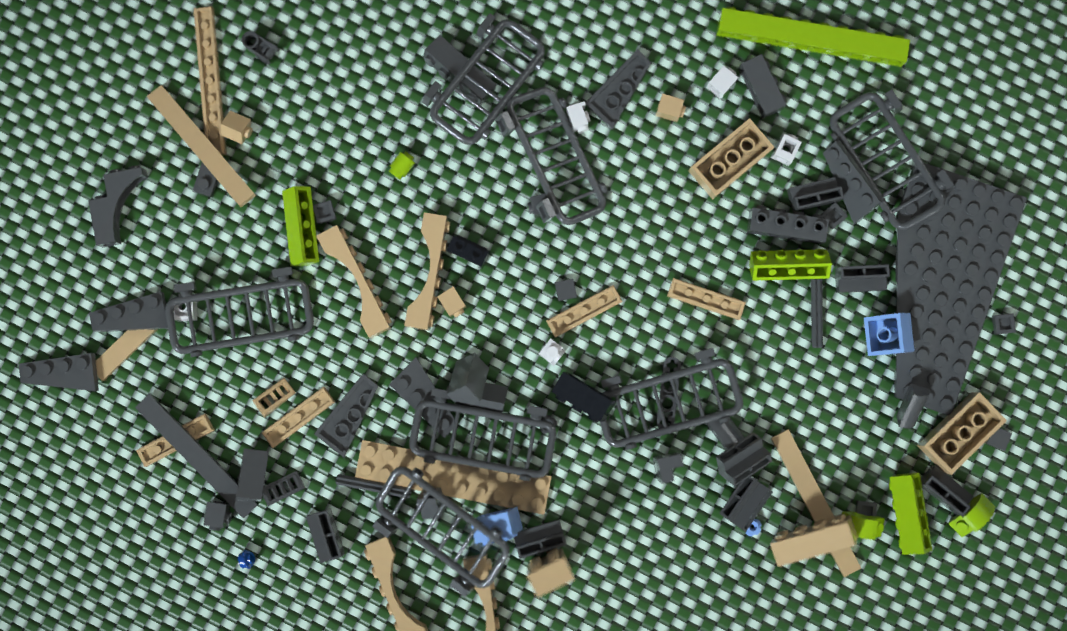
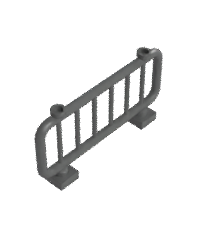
(434, 95)
(942, 182)
(550, 207)
(186, 289)
(707, 363)
(534, 420)
(389, 524)

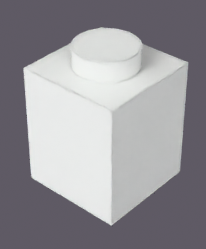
(722, 81)

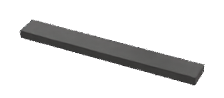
(194, 453)

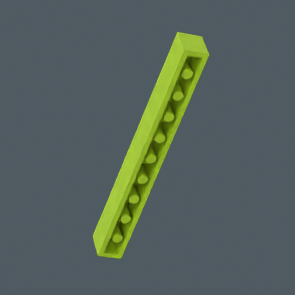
(813, 37)

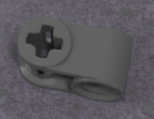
(261, 49)

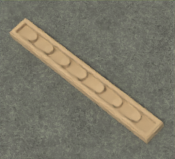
(209, 76)
(201, 146)
(811, 494)

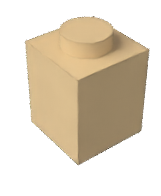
(670, 108)
(236, 127)
(452, 302)

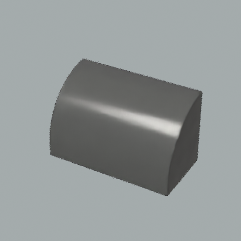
(912, 406)
(726, 432)

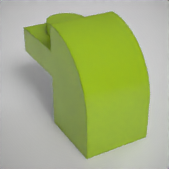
(975, 518)
(867, 526)

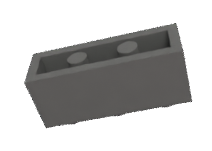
(762, 86)

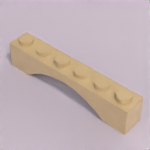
(420, 311)
(372, 317)
(382, 556)
(485, 594)

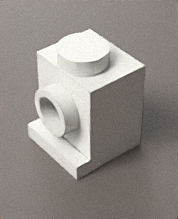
(578, 117)
(783, 156)
(182, 315)
(552, 352)

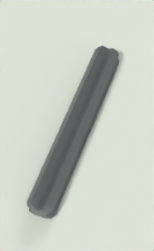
(817, 313)
(368, 485)

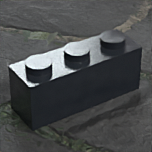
(583, 397)

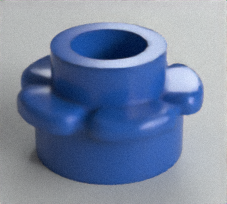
(246, 559)

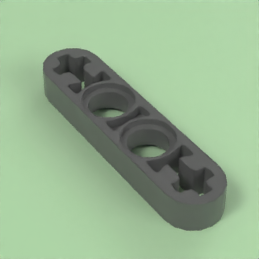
(664, 393)

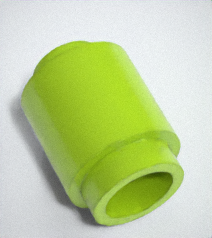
(401, 165)

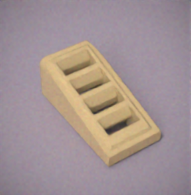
(278, 402)

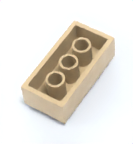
(731, 158)
(961, 433)
(814, 540)
(549, 571)

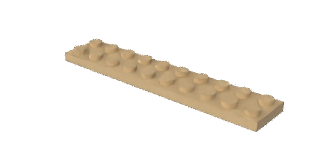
(456, 480)

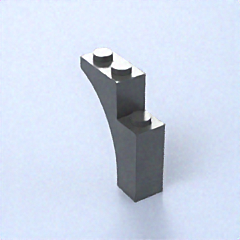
(107, 209)

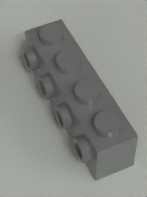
(450, 61)
(788, 225)

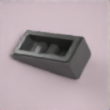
(266, 495)

